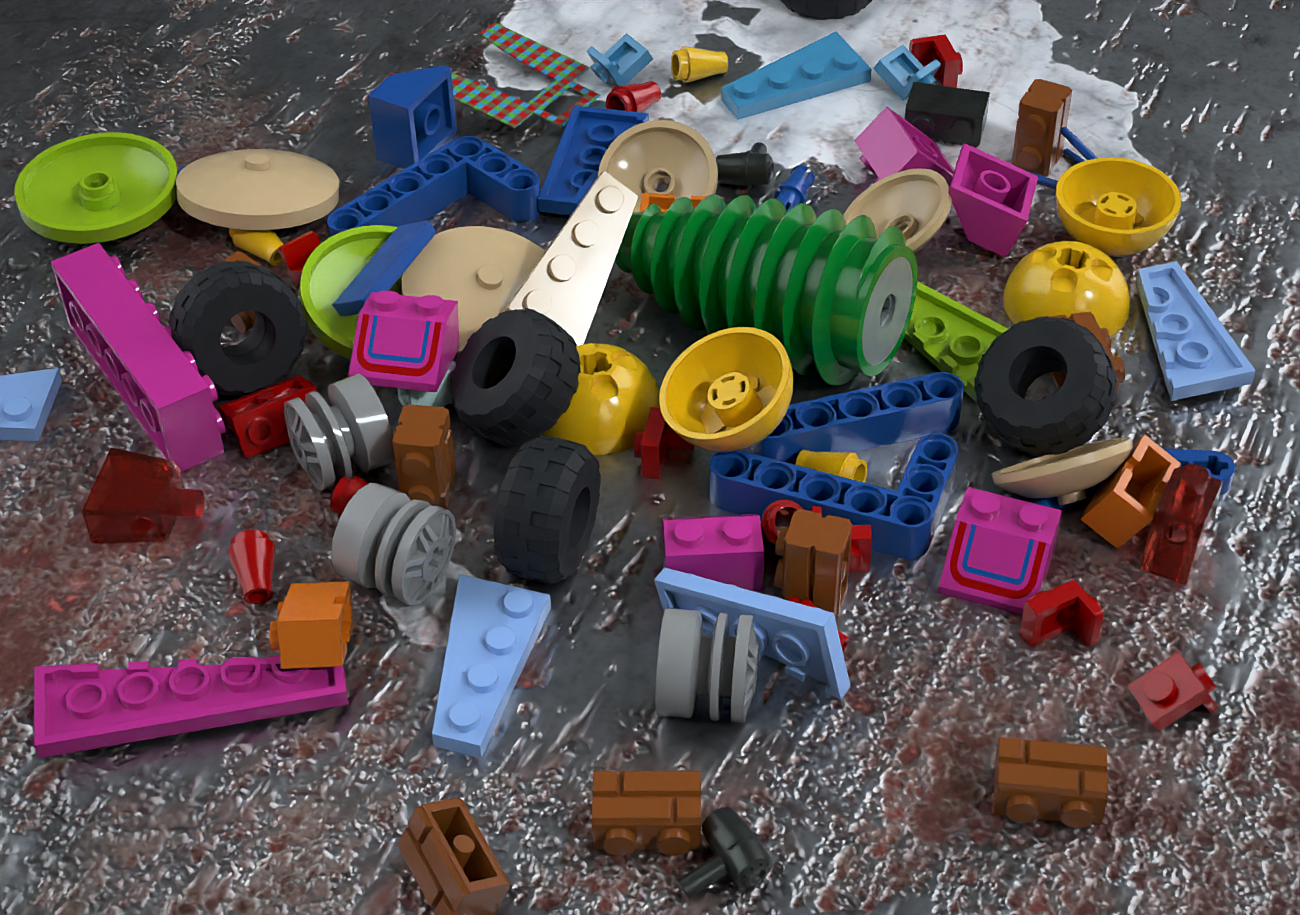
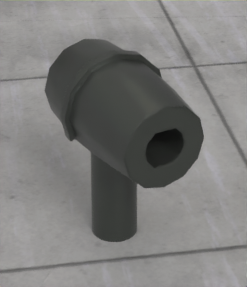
(746, 168)
(736, 852)

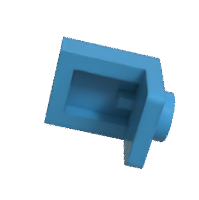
(620, 62)
(901, 69)

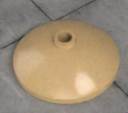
(662, 154)
(910, 200)
(1066, 473)

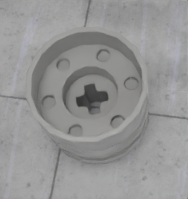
(329, 436)
(393, 543)
(705, 665)

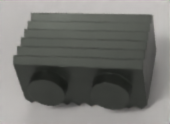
(948, 112)

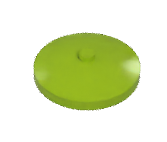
(96, 187)
(329, 273)

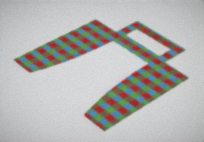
(540, 58)

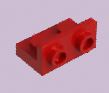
(260, 416)

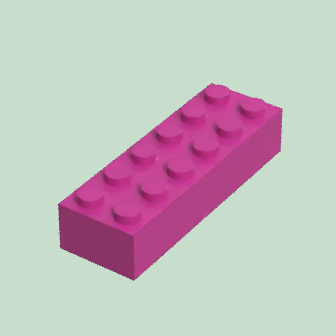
(140, 357)

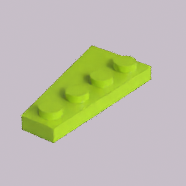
(950, 334)

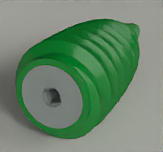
(808, 280)

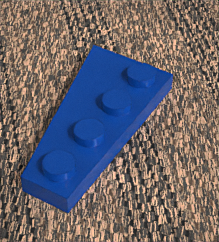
(580, 155)

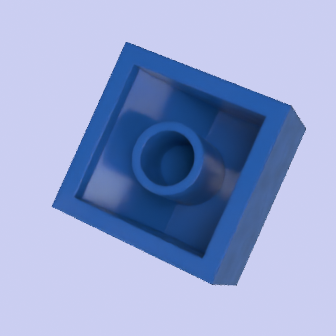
(412, 115)

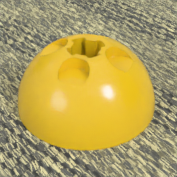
(1117, 204)
(1067, 281)
(728, 389)
(609, 401)

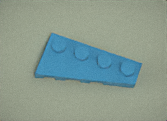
(802, 75)

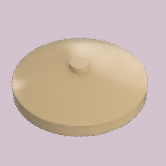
(257, 189)
(476, 268)

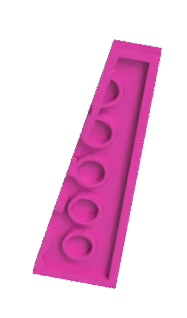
(98, 708)

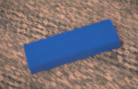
(385, 266)

